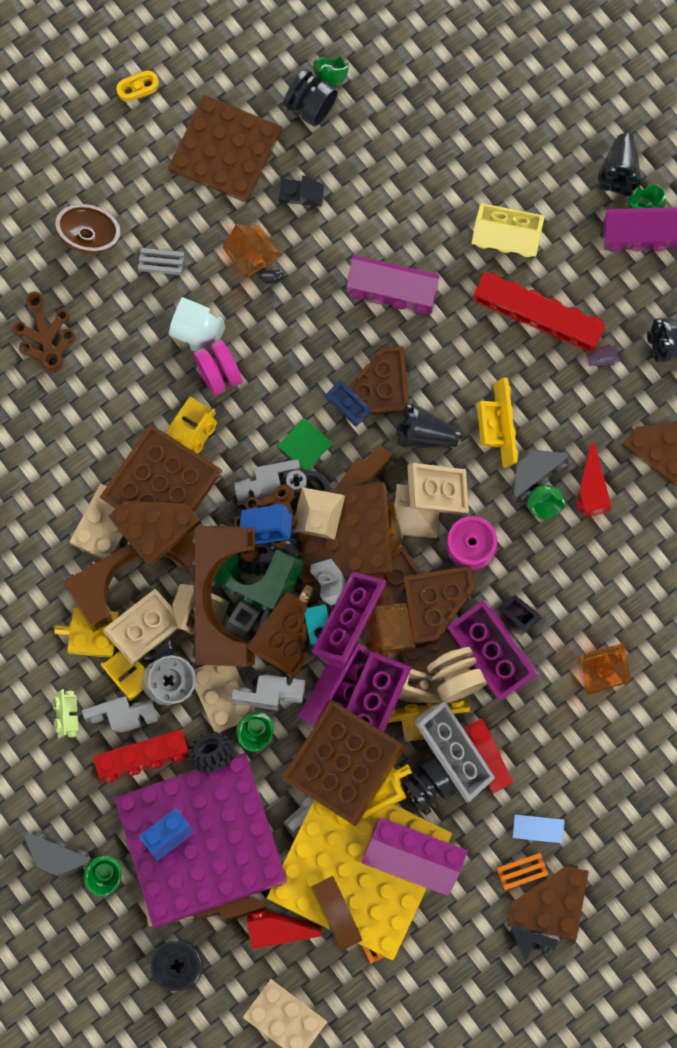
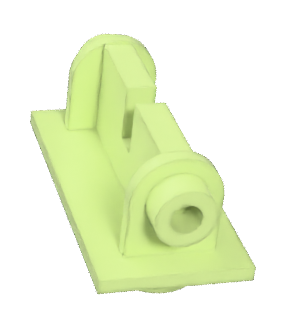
(63, 705)

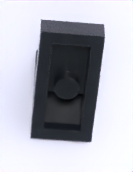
(301, 192)
(520, 614)
(525, 939)

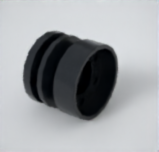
(310, 97)
(427, 784)
(166, 957)

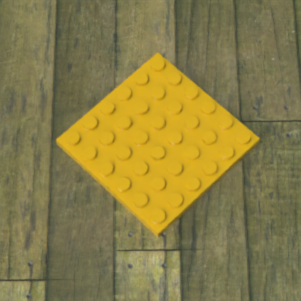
(335, 848)

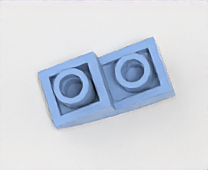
(538, 828)

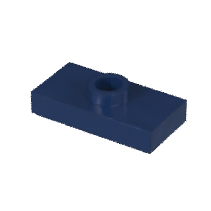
(348, 403)

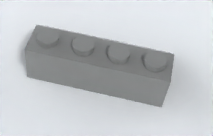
(454, 750)

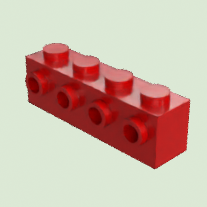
(140, 756)

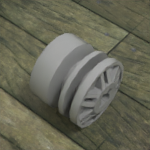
(181, 680)

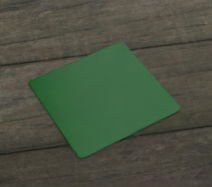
(305, 444)

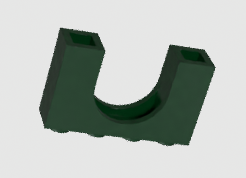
(270, 589)

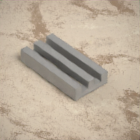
(161, 253)

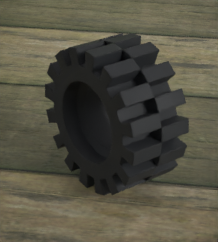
(211, 752)

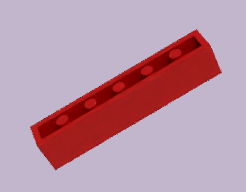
(539, 312)

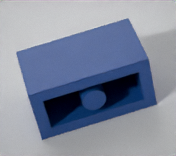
(270, 523)
(166, 834)

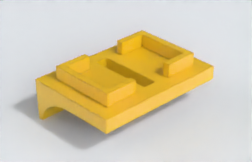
(193, 411)
(117, 667)

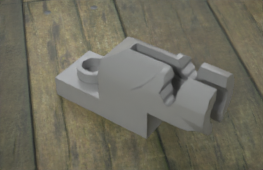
(266, 480)
(331, 581)
(269, 692)
(121, 714)

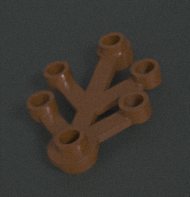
(44, 335)
(272, 499)

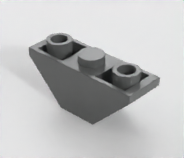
(535, 471)
(244, 619)
(54, 856)

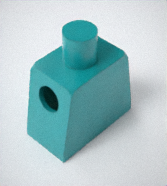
(315, 619)

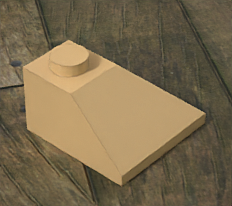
(318, 513)
(414, 522)
(184, 607)

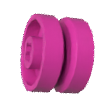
(215, 368)
(467, 531)

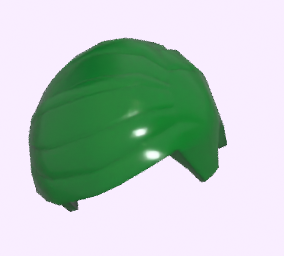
(331, 70)
(650, 197)
(546, 502)
(255, 731)
(102, 875)

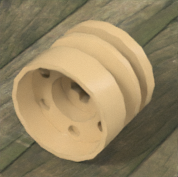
(458, 679)

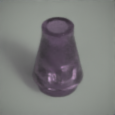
(604, 356)

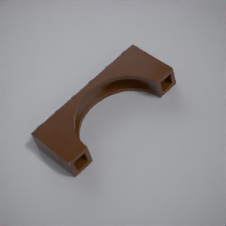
(91, 585)
(212, 641)

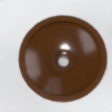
(87, 229)

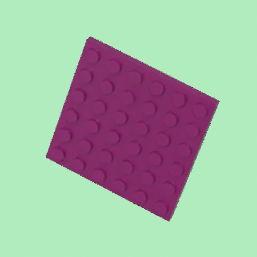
(225, 856)

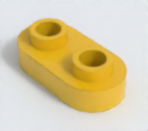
(137, 85)

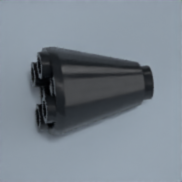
(621, 167)
(663, 339)
(425, 430)

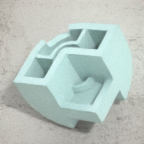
(196, 325)

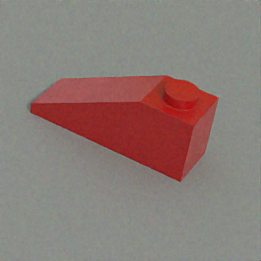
(593, 493)
(485, 745)
(275, 928)

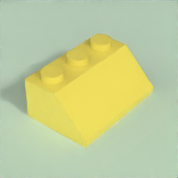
(507, 230)

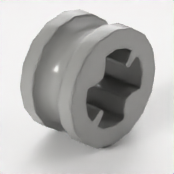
(300, 475)

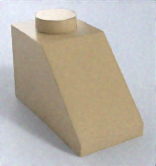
(420, 688)

